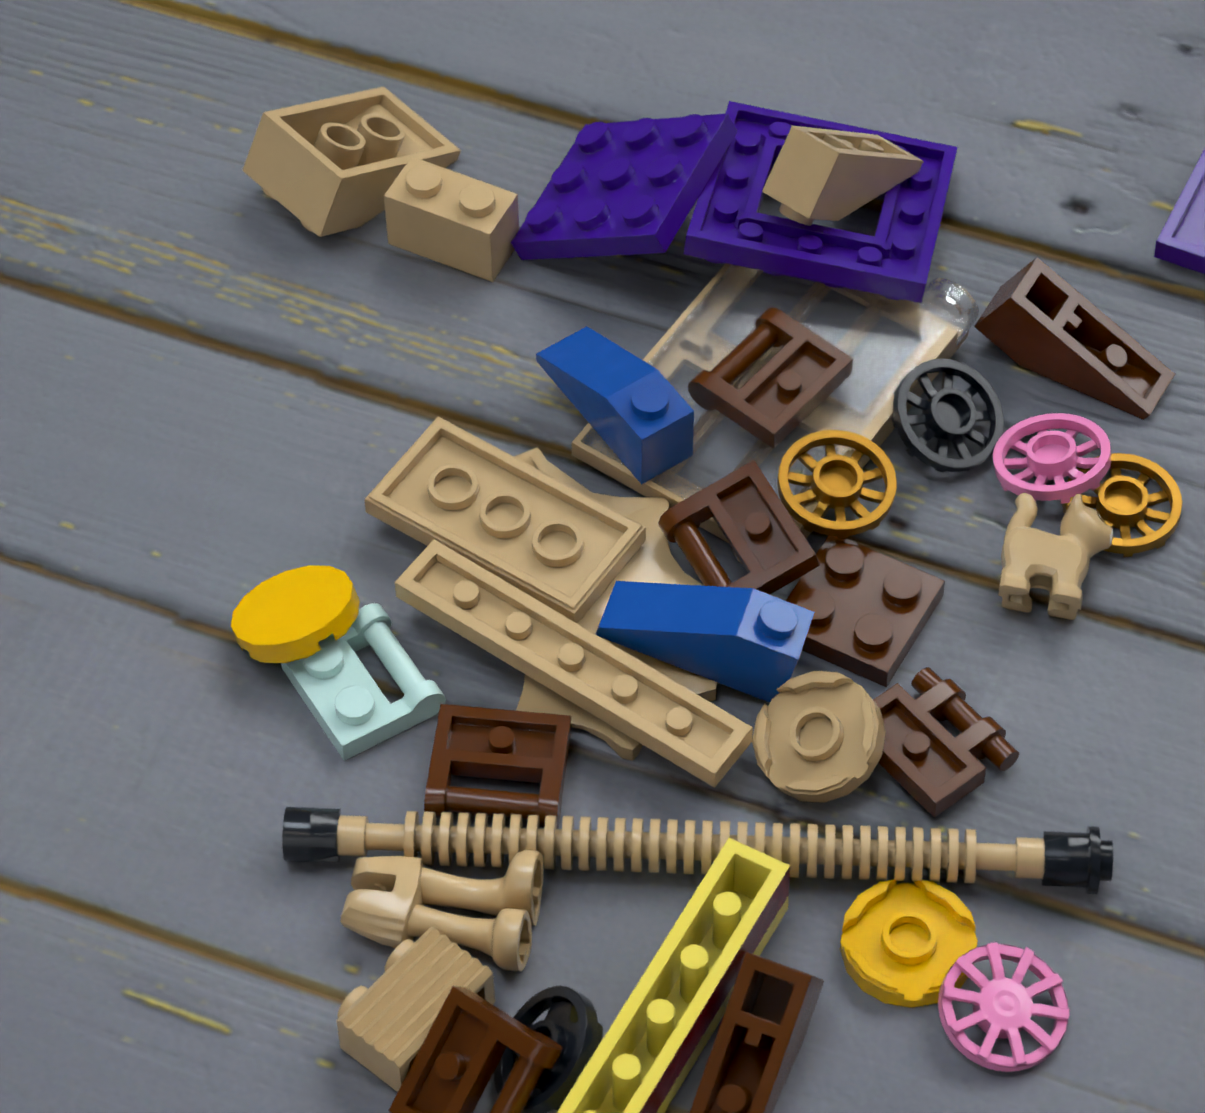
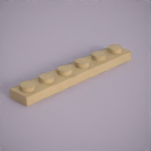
(574, 663)

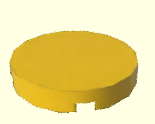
(294, 612)
(905, 940)

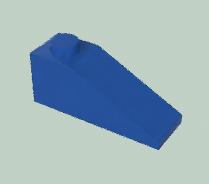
(623, 401)
(712, 631)

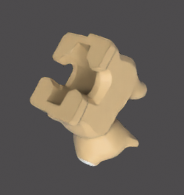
(1048, 560)

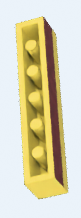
(685, 987)

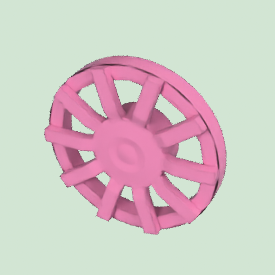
(1052, 457)
(1003, 1007)

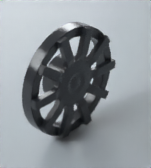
(947, 415)

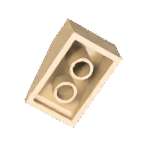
(340, 156)

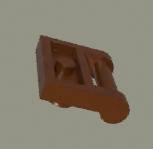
(784, 388)
(754, 526)
(498, 747)
(463, 1055)

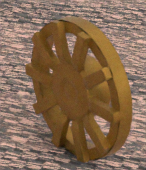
(836, 483)
(1124, 504)

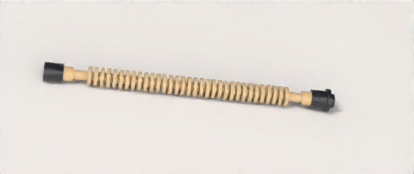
(1057, 858)

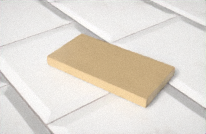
(506, 518)

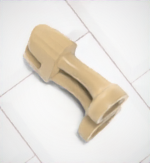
(393, 892)

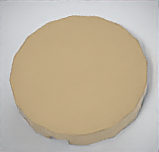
(819, 736)

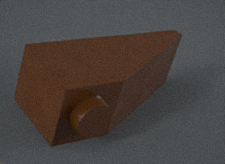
(1071, 341)
(757, 1038)

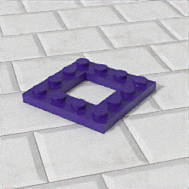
(890, 264)

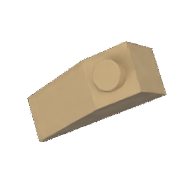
(834, 172)

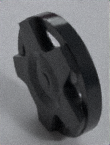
(573, 1026)

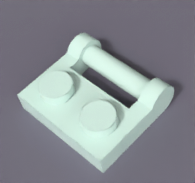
(347, 697)

